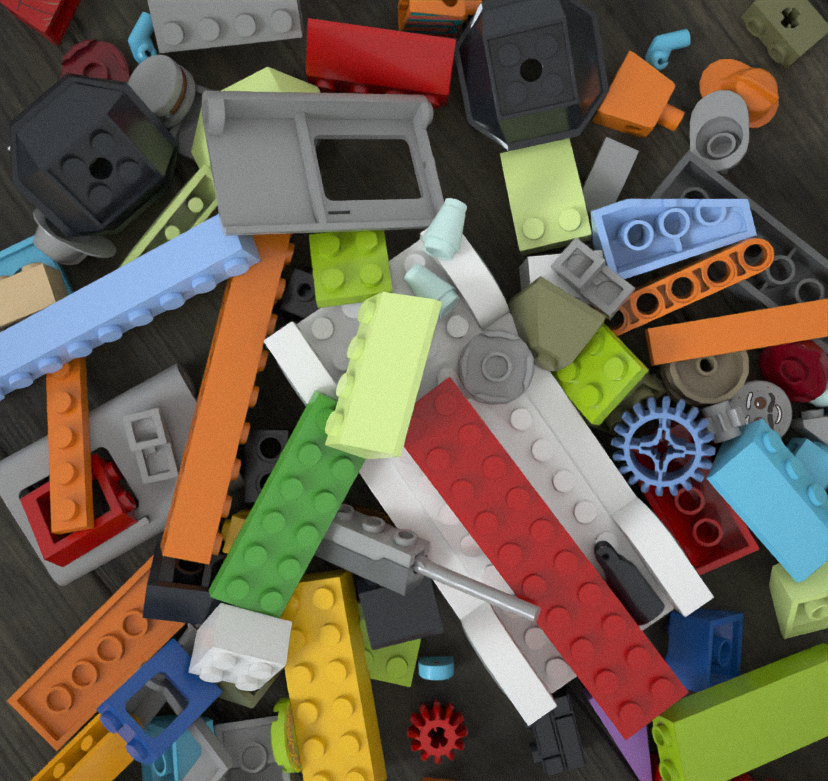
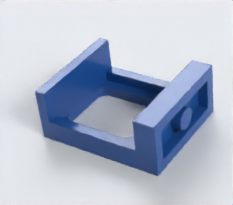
(174, 665)

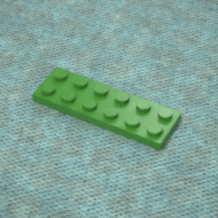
(288, 517)

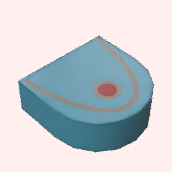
(436, 667)

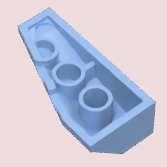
(659, 232)

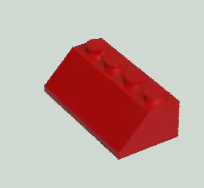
(378, 61)
(700, 517)

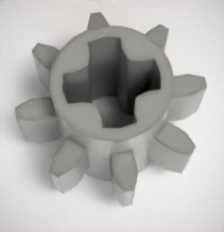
(723, 421)

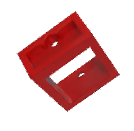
(64, 550)

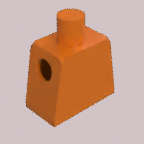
(638, 100)

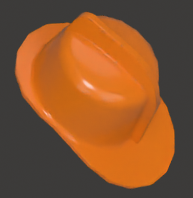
(754, 85)

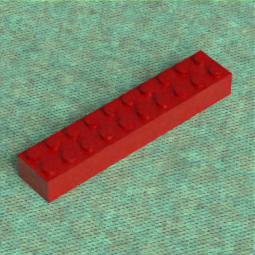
(540, 560)

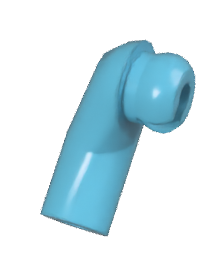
(140, 40)
(663, 45)

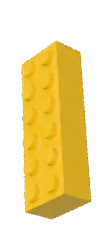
(331, 682)

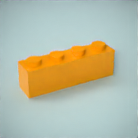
(89, 756)

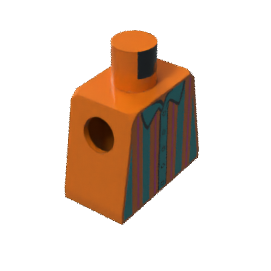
(435, 17)

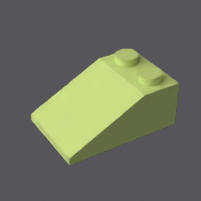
(545, 196)

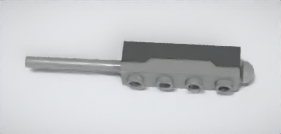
(400, 560)

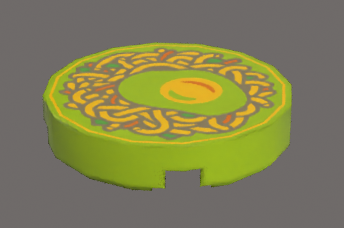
(284, 738)

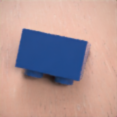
(705, 647)

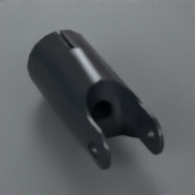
(628, 584)

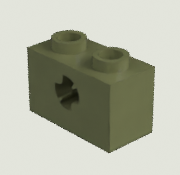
(788, 43)

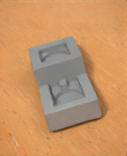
(608, 174)
(592, 279)
(152, 445)

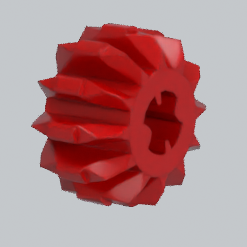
(442, 743)

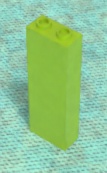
(745, 720)

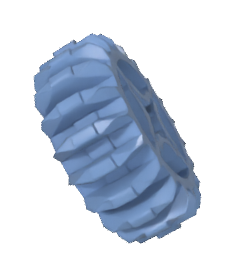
(680, 448)

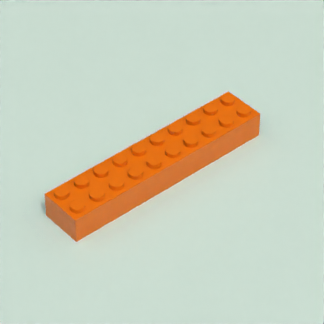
(223, 403)

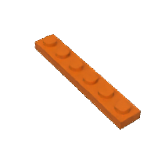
(69, 448)

